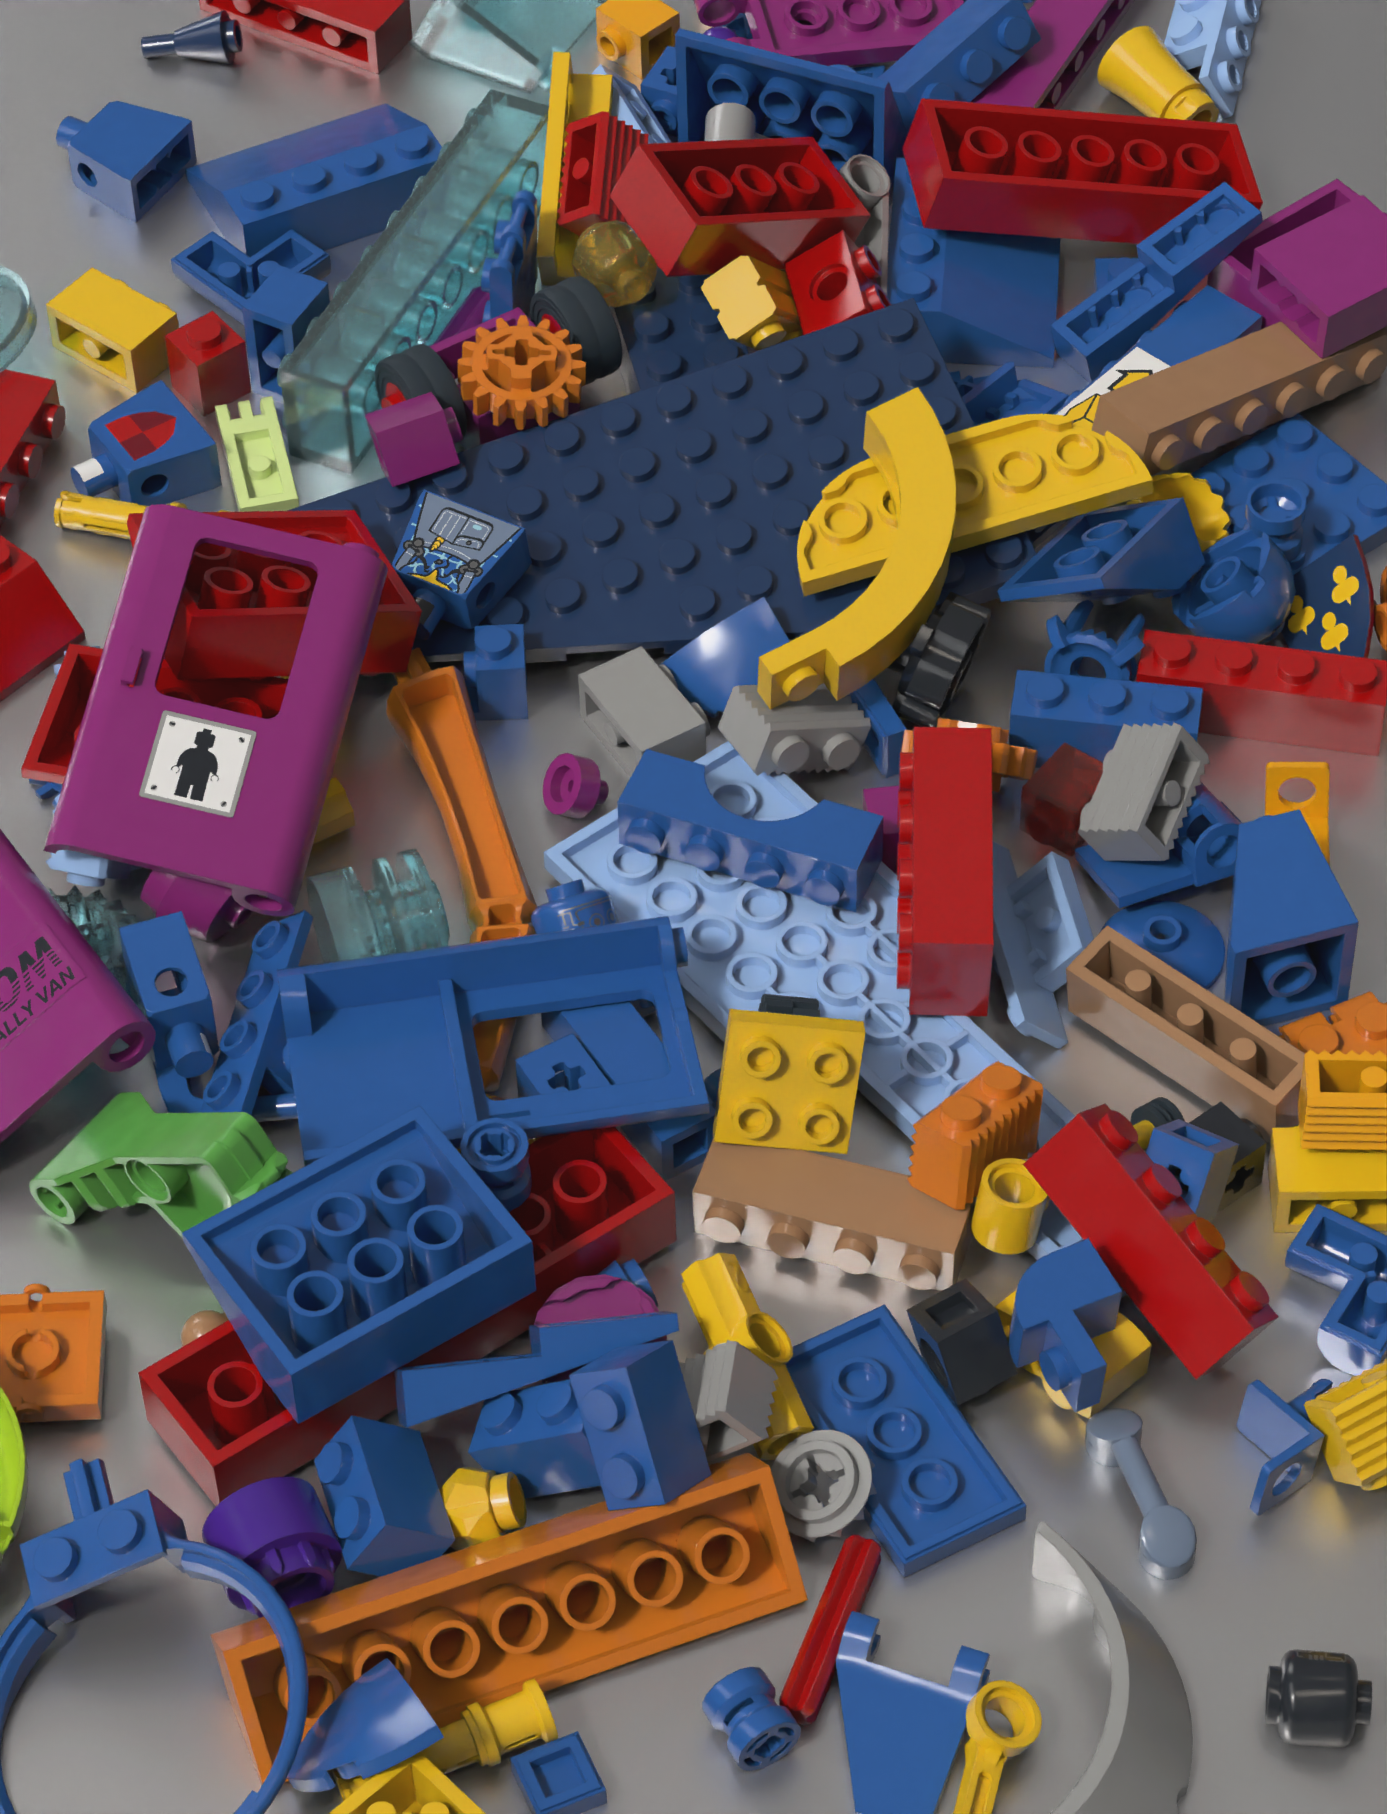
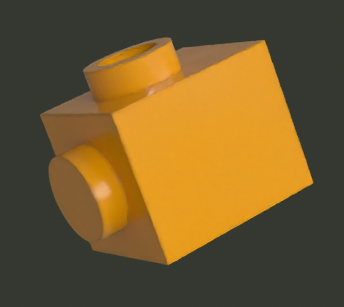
(635, 32)

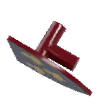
(1333, 603)

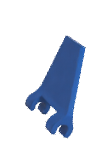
(901, 1726)

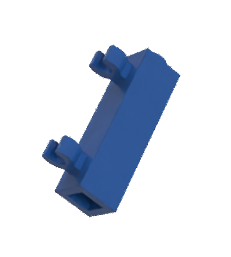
(631, 1052)

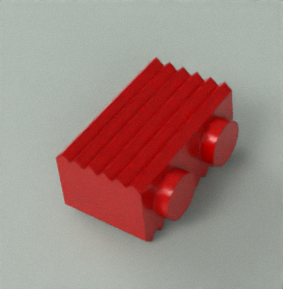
(594, 161)

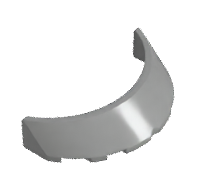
(1148, 1727)

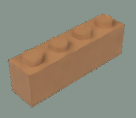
(1185, 1031)
(830, 1214)

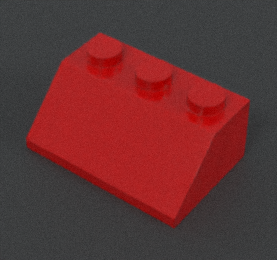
(33, 620)

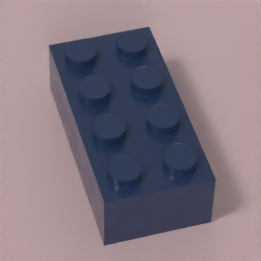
(671, 333)

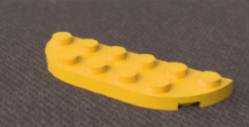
(1007, 481)

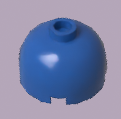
(1239, 591)

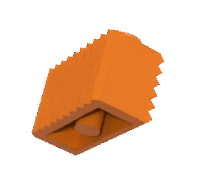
(979, 1123)

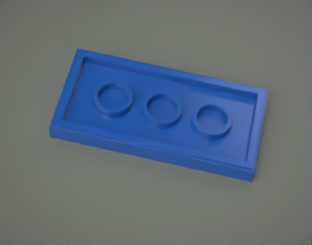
(931, 1469)

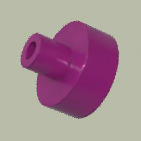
(573, 786)

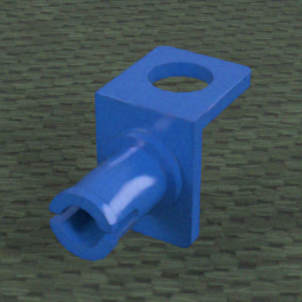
(1285, 1436)

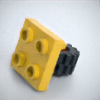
(788, 1077)

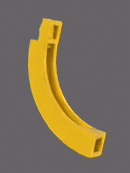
(884, 620)

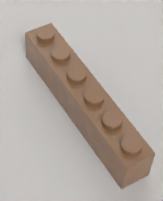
(1232, 393)

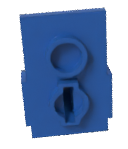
(1199, 856)

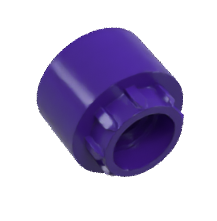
(281, 1535)

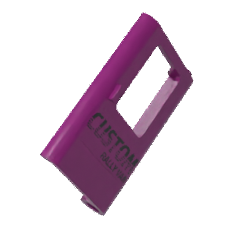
(55, 999)

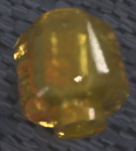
(614, 262)

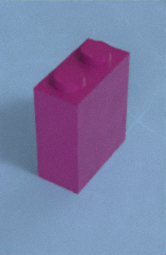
(1327, 277)

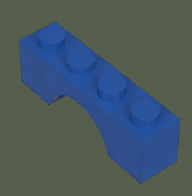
(815, 855)

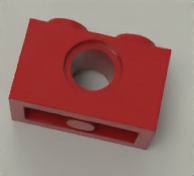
(835, 283)

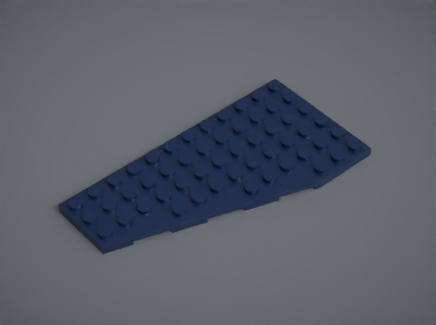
(689, 495)

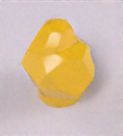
(482, 1505)

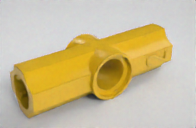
(730, 1312)

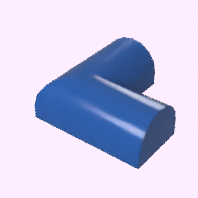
(231, 277)
(1355, 1264)

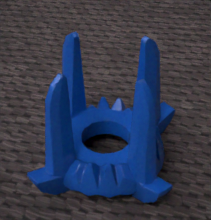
(1071, 645)

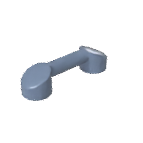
(1166, 1532)

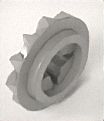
(796, 1475)

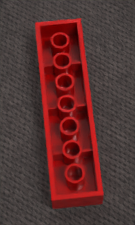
(585, 1209)

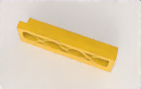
(570, 100)

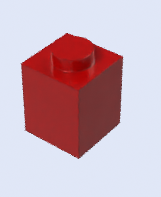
(208, 363)

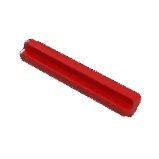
(817, 1656)

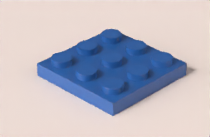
(1338, 489)

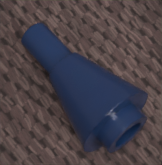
(208, 39)

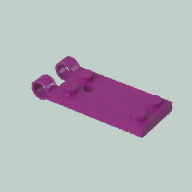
(841, 29)

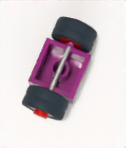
(424, 369)

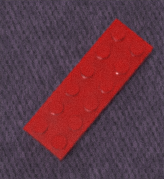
(1066, 170)

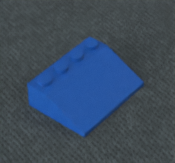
(789, 99)
(320, 181)
(977, 291)
(362, 1262)

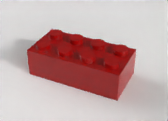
(734, 198)
(945, 871)

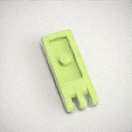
(257, 458)

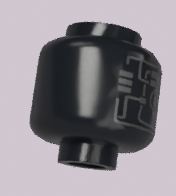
(1317, 1698)

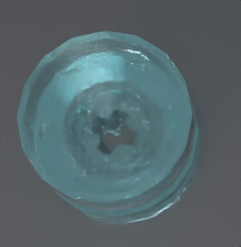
(379, 920)

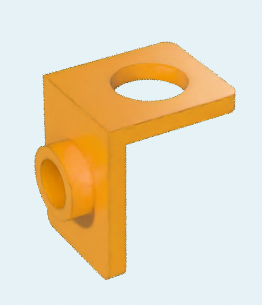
(1314, 809)

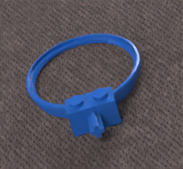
(112, 1541)

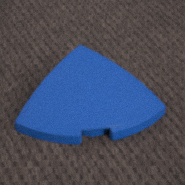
(726, 656)
(364, 1731)

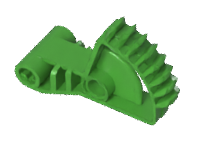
(171, 1161)

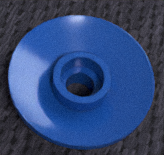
(1175, 936)

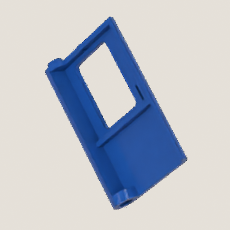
(400, 1034)

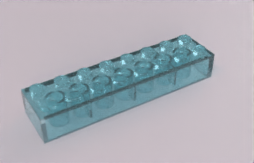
(410, 278)

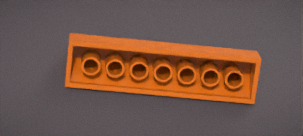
(531, 1605)

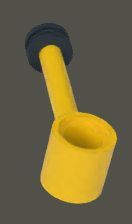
(1013, 1202)

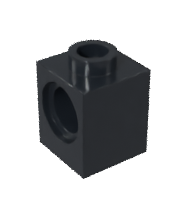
(962, 1341)

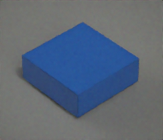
(559, 1777)

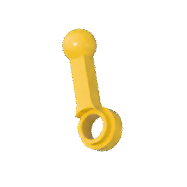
(988, 1750)

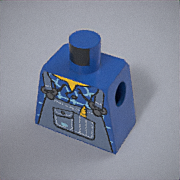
(458, 561)

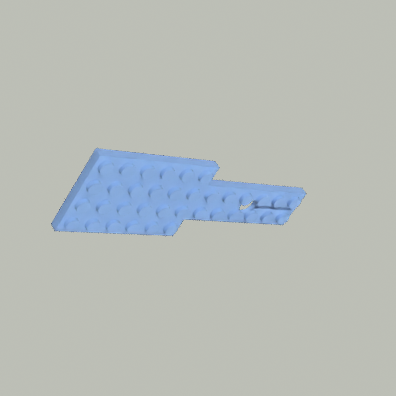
(778, 943)

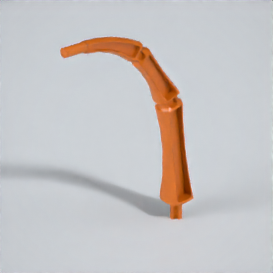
(441, 733)

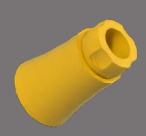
(1152, 79)

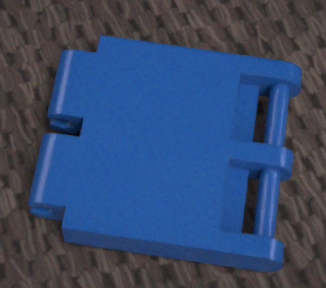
(515, 271)

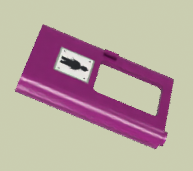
(204, 784)

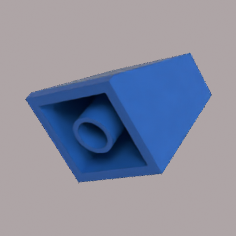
(1286, 924)

